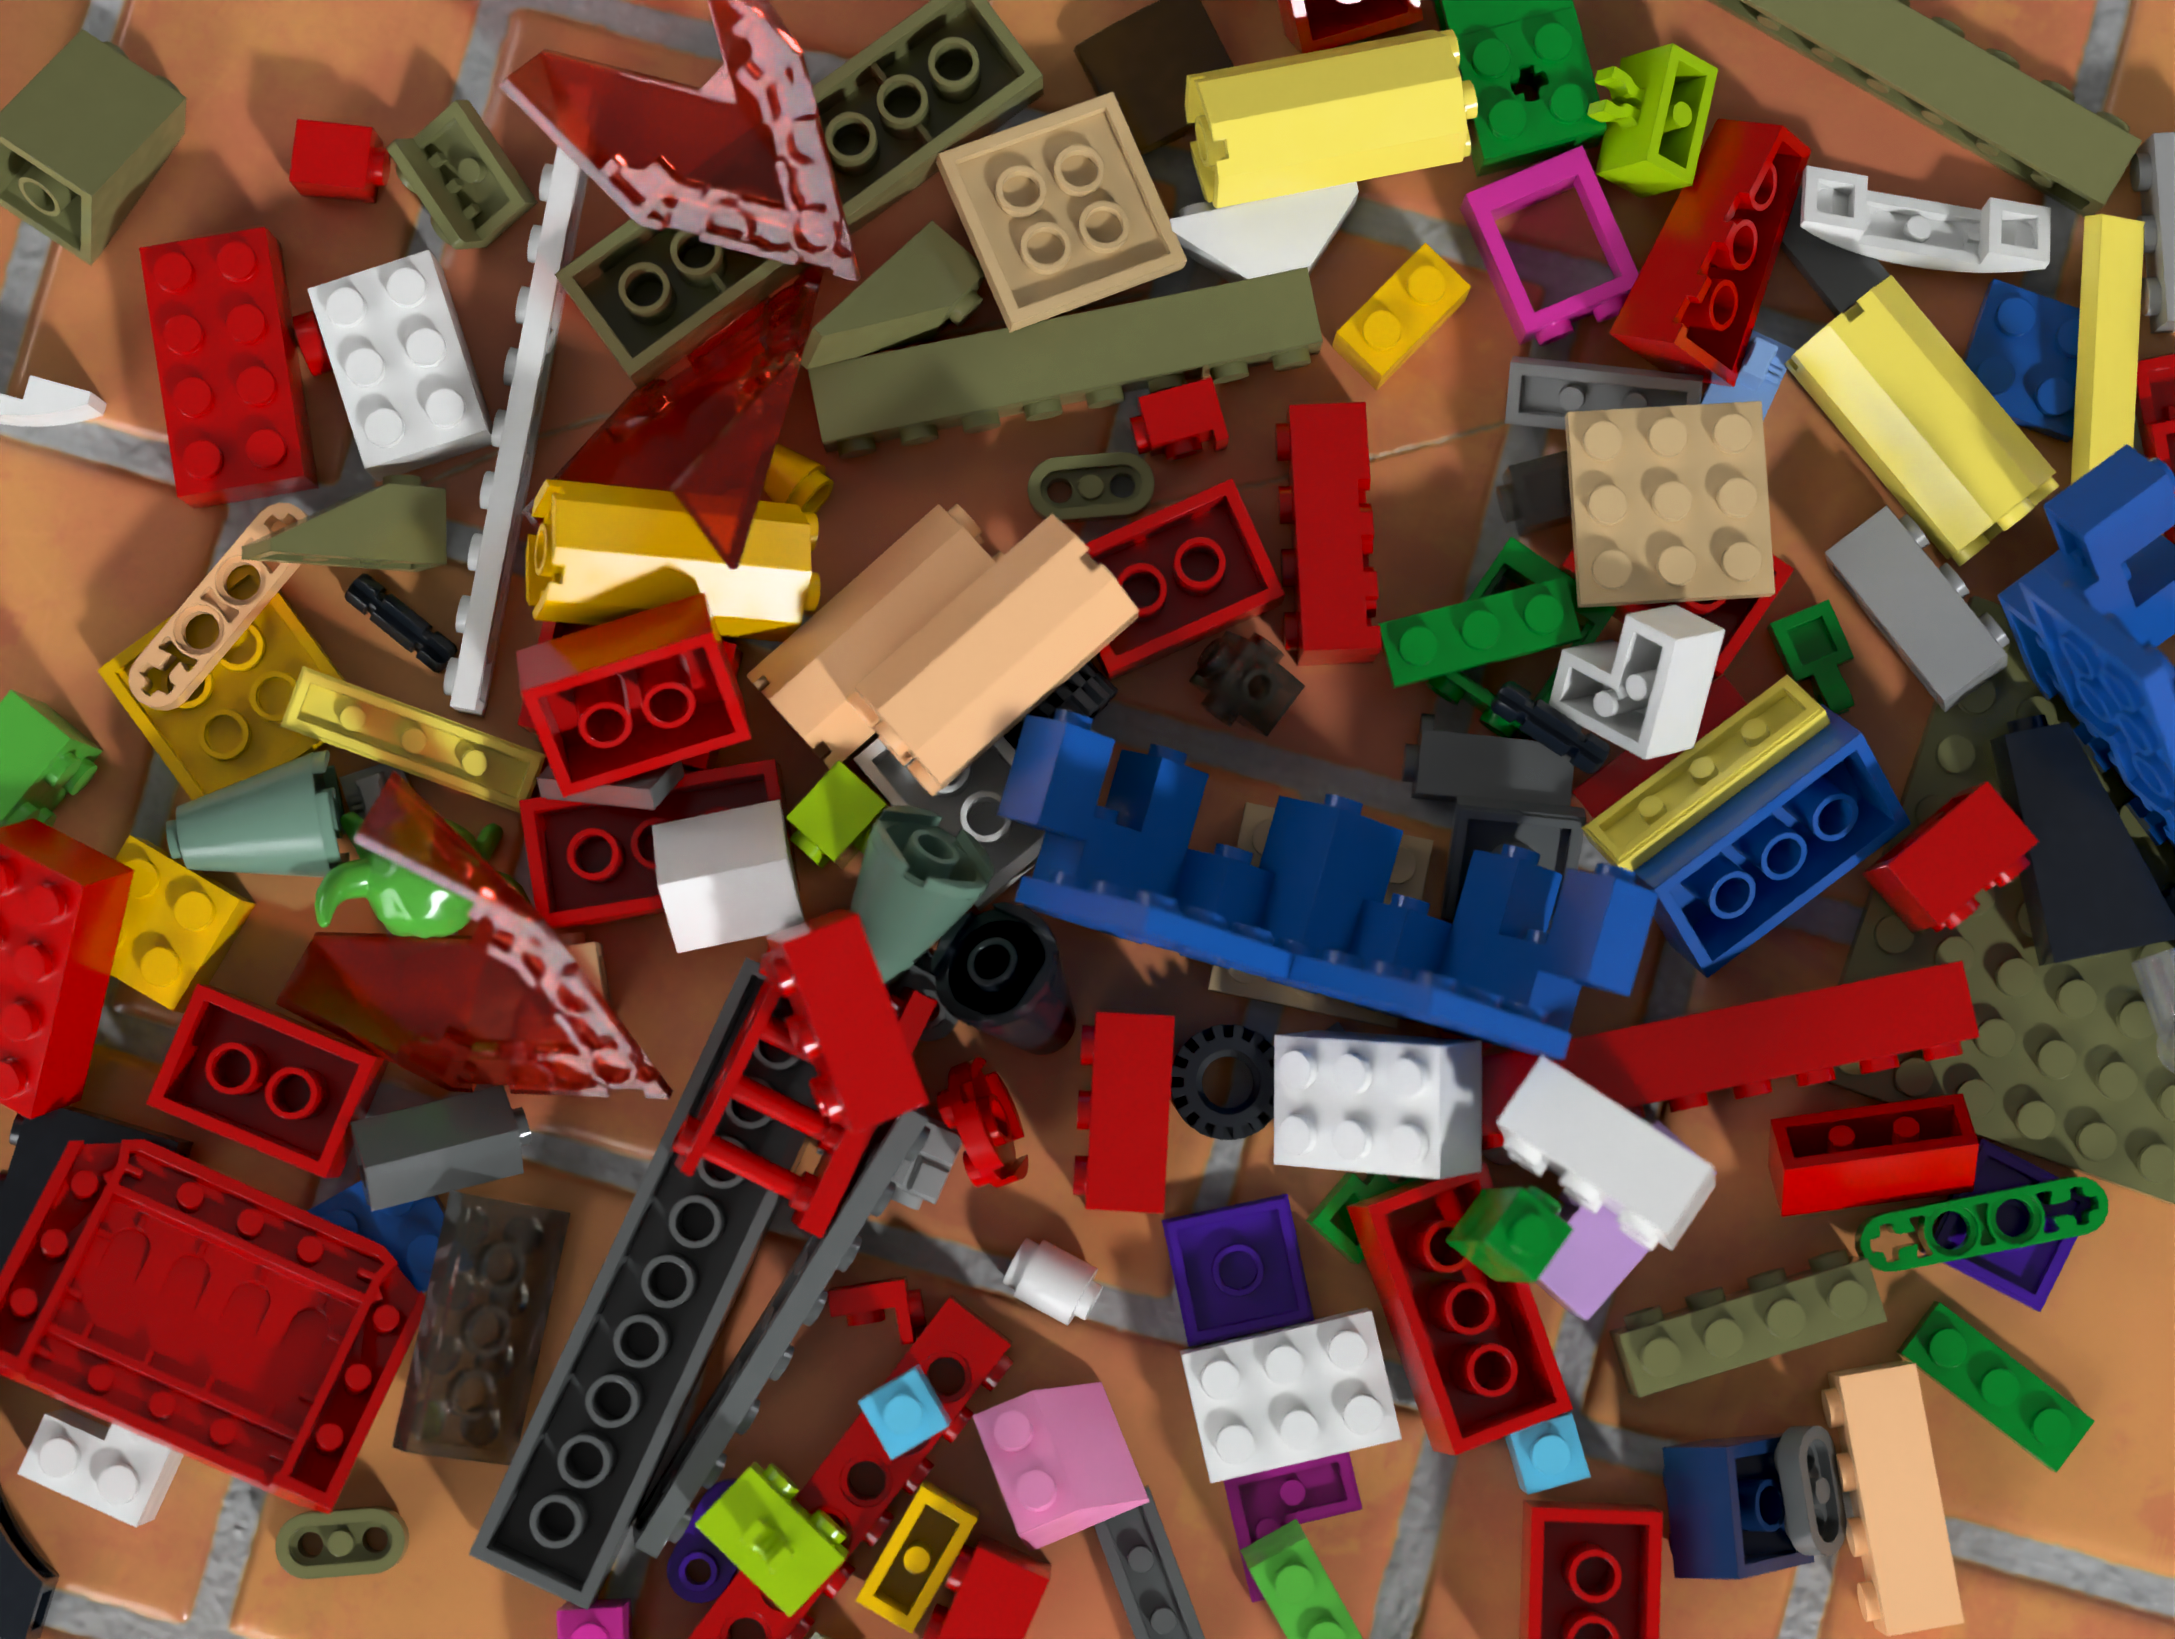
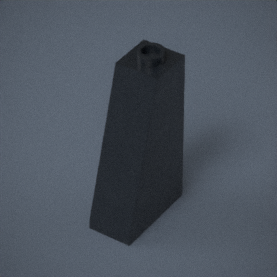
(2085, 875)

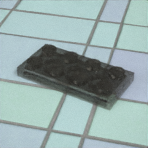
(481, 1329)

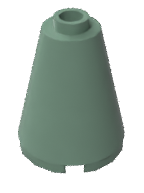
(266, 823)
(915, 885)

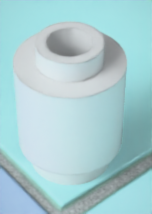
(1053, 1281)

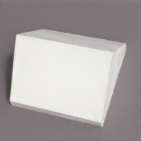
(727, 876)

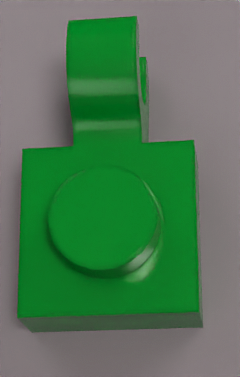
(1813, 649)

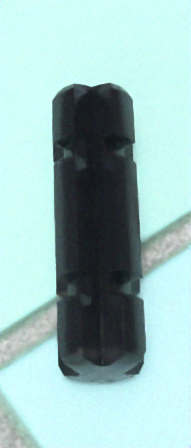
(400, 622)
(1550, 727)

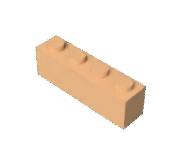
(1893, 1498)

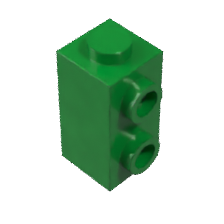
(1511, 1233)

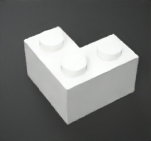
(1647, 686)
(101, 1466)

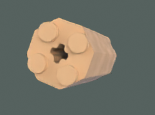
(865, 626)
(993, 654)

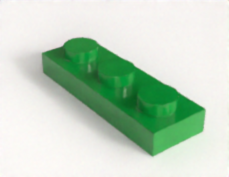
(1479, 632)
(1995, 1386)

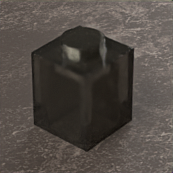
(1536, 494)

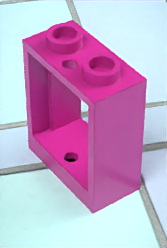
(1523, 190)

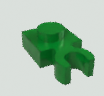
(1332, 1216)

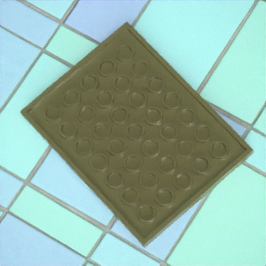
(2061, 1046)

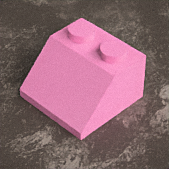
(1060, 1461)

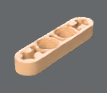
(214, 599)

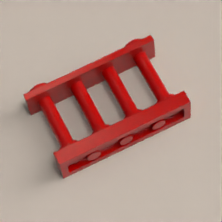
(811, 1195)

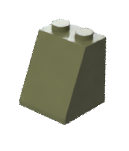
(86, 143)

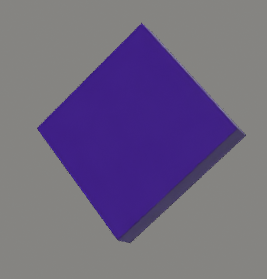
(1237, 1270)
(2022, 1272)

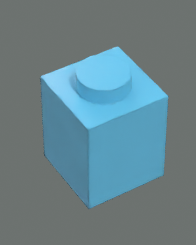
(905, 1411)
(1547, 1454)

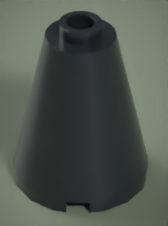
(1006, 978)

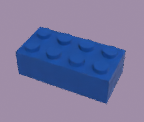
(1772, 847)

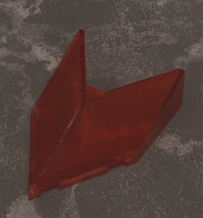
(716, 161)
(712, 423)
(466, 1006)

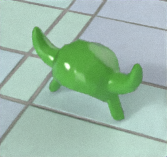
(397, 896)

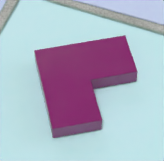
(1287, 1493)

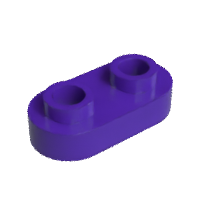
(697, 1545)

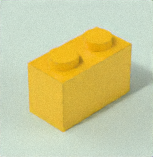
(1401, 316)
(918, 1556)

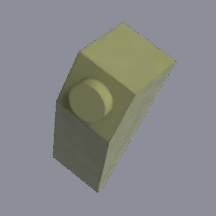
(901, 302)
(379, 528)

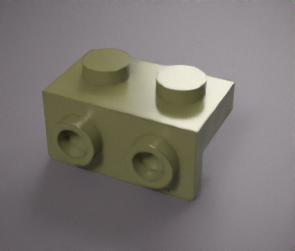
(462, 178)

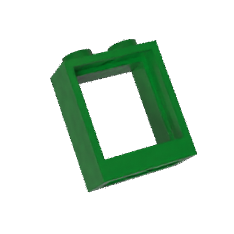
(1524, 569)

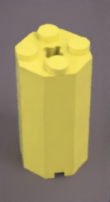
(1329, 117)
(1923, 421)

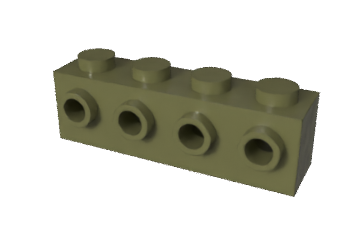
(1747, 1325)

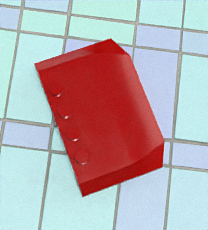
(206, 1317)

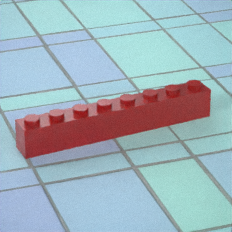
(1755, 1043)

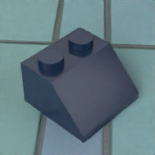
(1727, 1509)

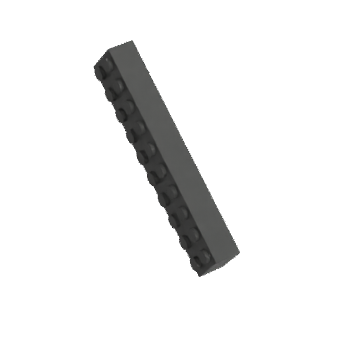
(644, 1331)

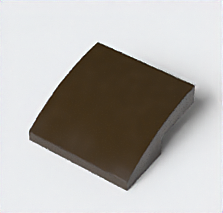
(1148, 63)

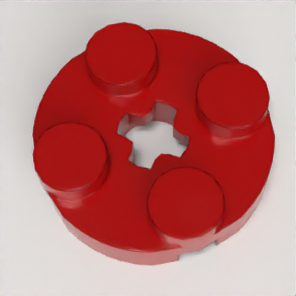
(985, 1122)

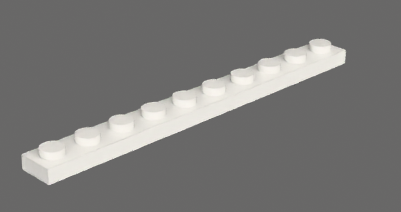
(516, 436)

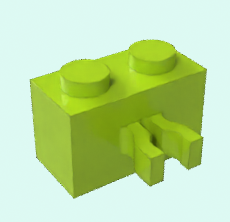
(1653, 119)
(836, 817)
(774, 1536)

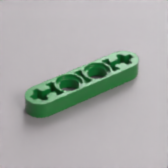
(1981, 1226)

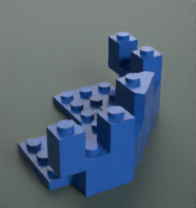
(2095, 620)
(1318, 897)

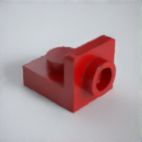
(866, 1303)

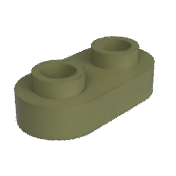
(1090, 485)
(344, 1542)

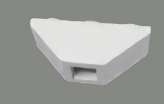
(1265, 233)

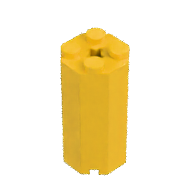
(636, 549)

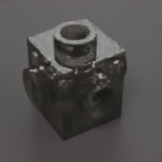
(1245, 682)

